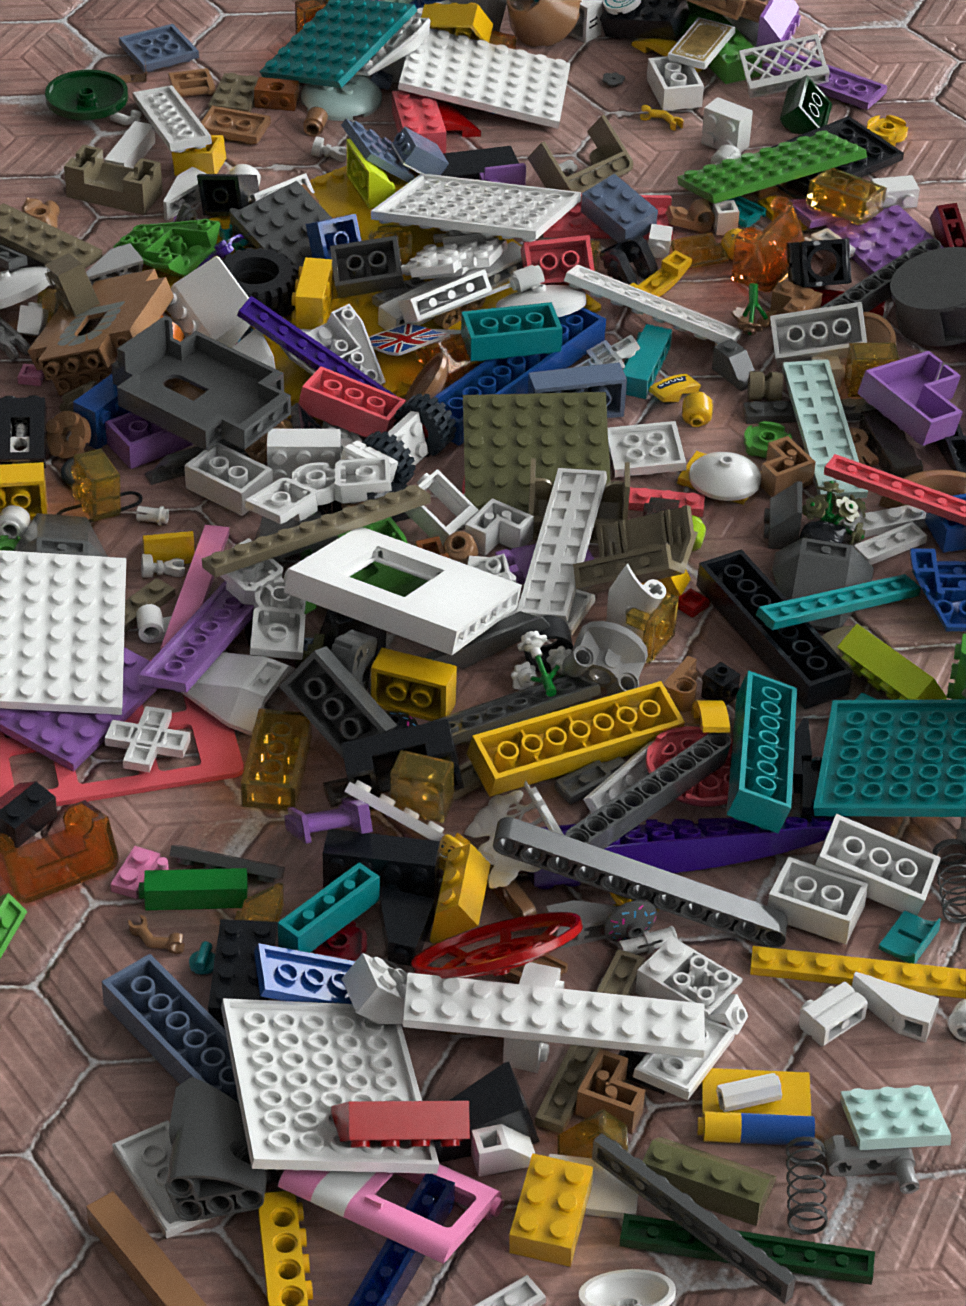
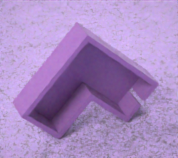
(913, 397)

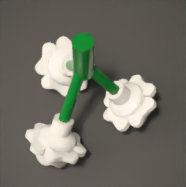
(524, 674)

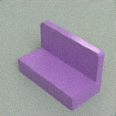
(506, 173)

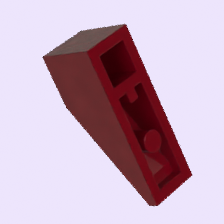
(948, 225)

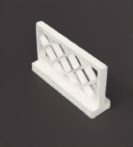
(780, 83)

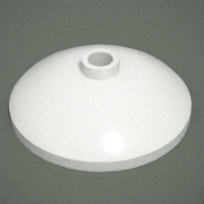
(725, 476)
(628, 1288)

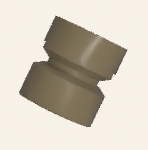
(765, 386)

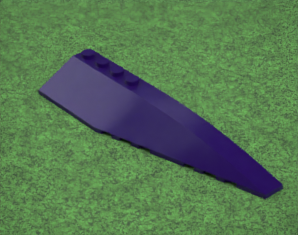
(702, 845)

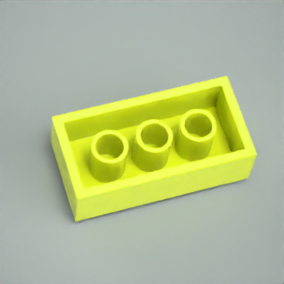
(887, 668)

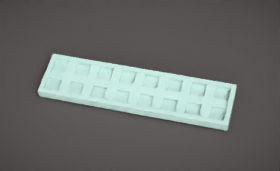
(821, 419)

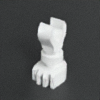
(337, 153)
(172, 567)

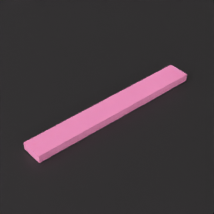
(198, 580)

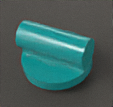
(203, 960)

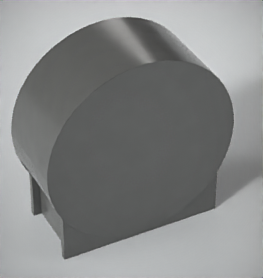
(932, 297)

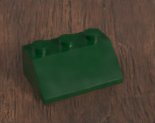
(805, 107)

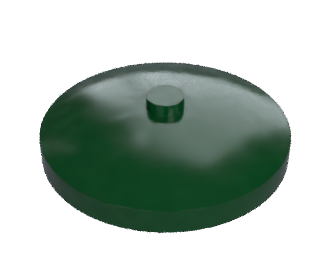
(86, 94)

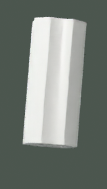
(749, 1092)

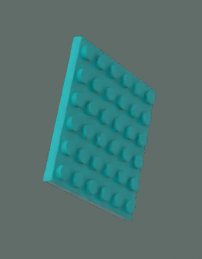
(338, 41)
(894, 759)

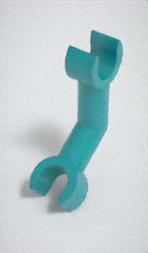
(228, 233)

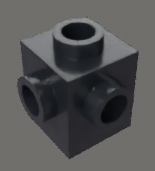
(720, 683)

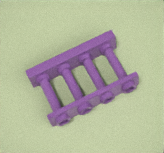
(351, 813)

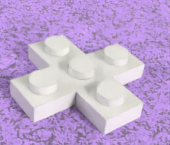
(605, 353)
(147, 739)

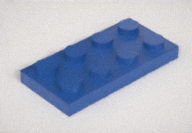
(300, 975)

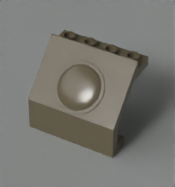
(651, 545)

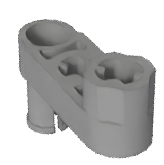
(850, 1161)

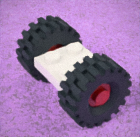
(419, 431)

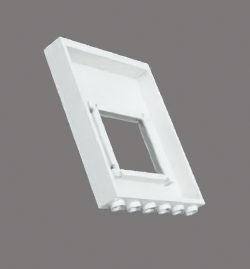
(440, 614)

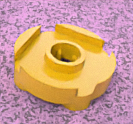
(890, 128)

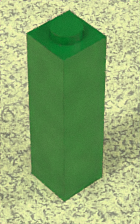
(194, 889)

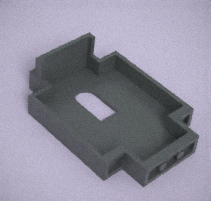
(240, 397)

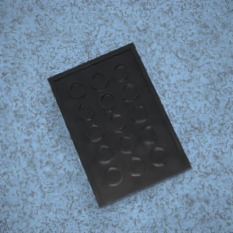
(878, 151)

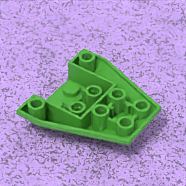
(174, 246)

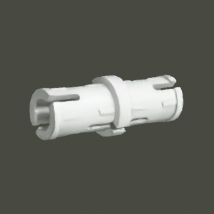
(647, 941)

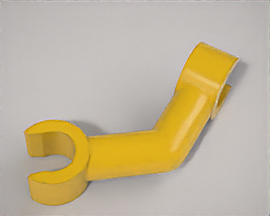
(673, 121)

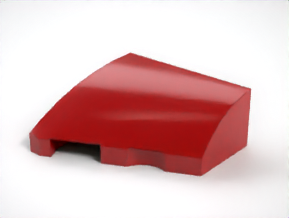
(455, 120)

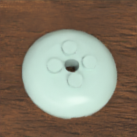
(355, 98)

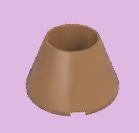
(543, 23)

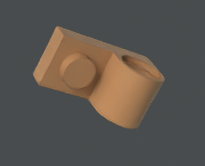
(697, 218)
(682, 684)

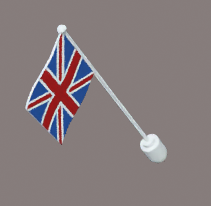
(410, 337)

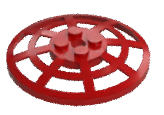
(503, 955)

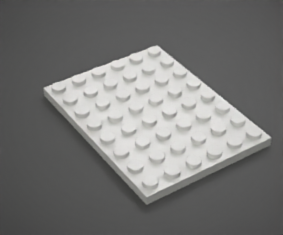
(487, 77)
(476, 206)
(62, 632)
(302, 1060)

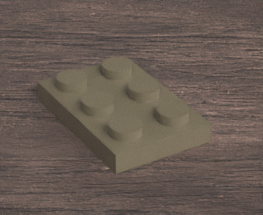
(235, 92)

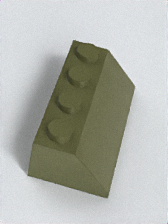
(712, 1180)

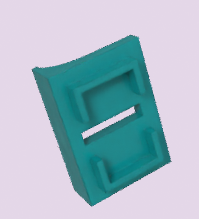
(914, 928)

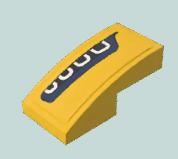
(673, 387)

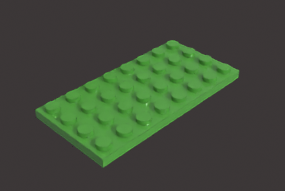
(770, 166)

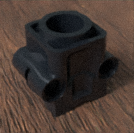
(836, 264)

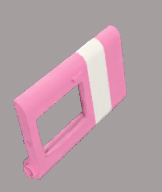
(354, 1198)

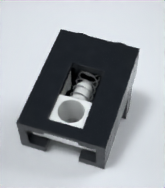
(23, 418)

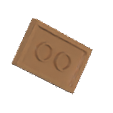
(236, 124)

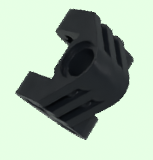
(620, 255)

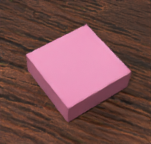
(30, 376)

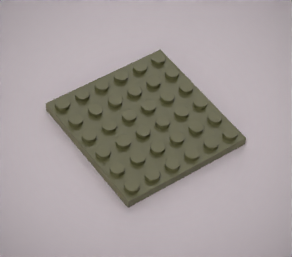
(512, 428)

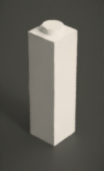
(132, 145)

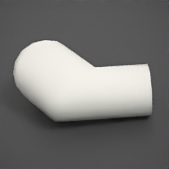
(125, 119)
(568, 166)

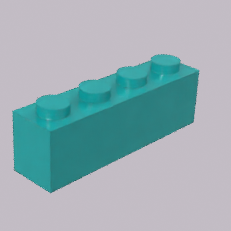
(646, 363)
(329, 910)

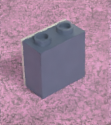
(419, 153)

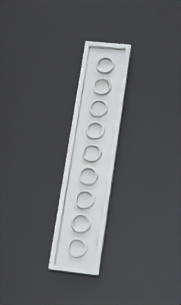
(554, 1015)

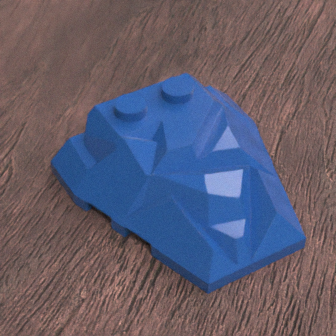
(943, 585)

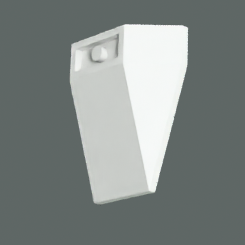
(400, 45)
(349, 340)
(238, 687)

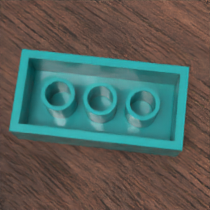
(511, 331)

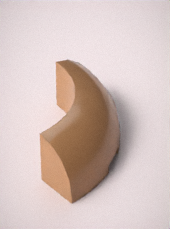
(945, 481)

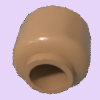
(460, 546)

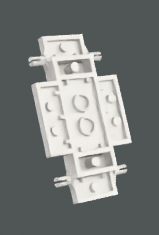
(456, 256)

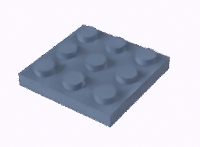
(158, 47)
(377, 150)

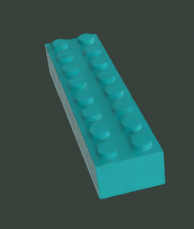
(762, 752)

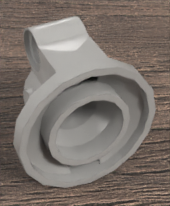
(607, 656)

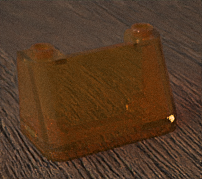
(762, 255)
(62, 859)

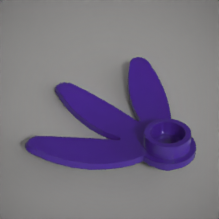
(222, 248)

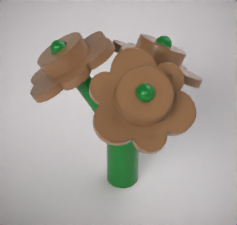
(746, 315)

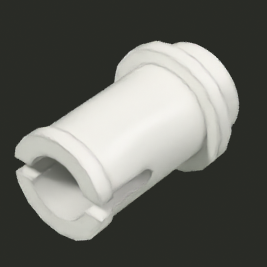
(156, 515)

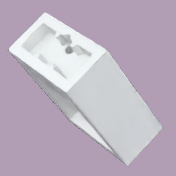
(451, 498)

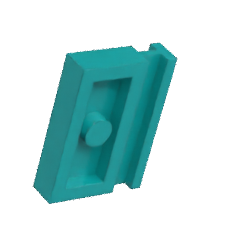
(748, 211)

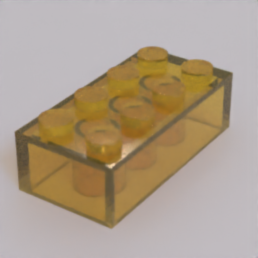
(276, 760)

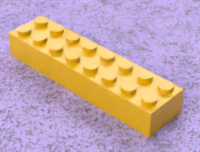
(572, 738)

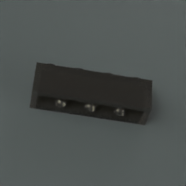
(889, 444)

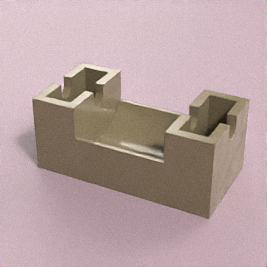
(111, 184)

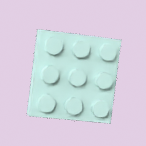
(895, 1118)

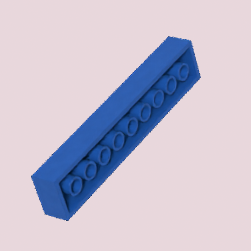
(510, 375)

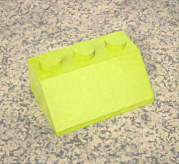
(367, 178)

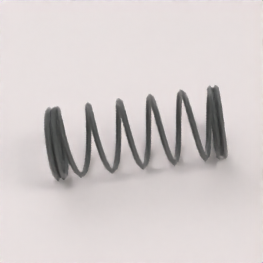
(953, 863)
(809, 1206)

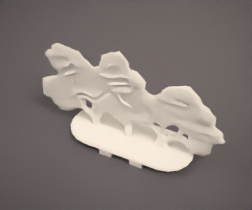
(485, 824)

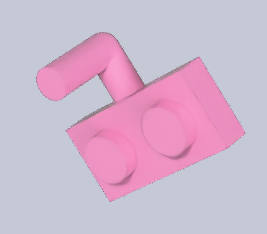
(133, 871)

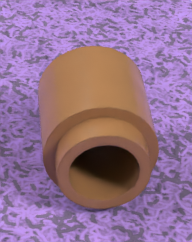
(315, 121)

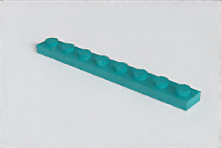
(838, 601)

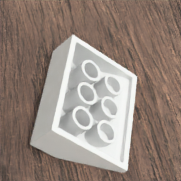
(209, 303)

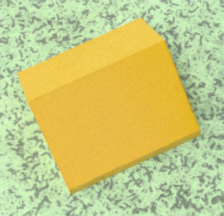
(170, 546)

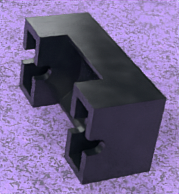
(374, 756)

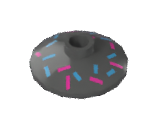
(630, 920)

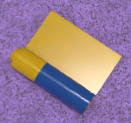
(760, 1124)

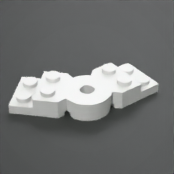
(319, 485)
(277, 616)

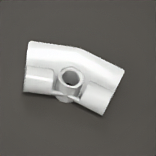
(630, 593)

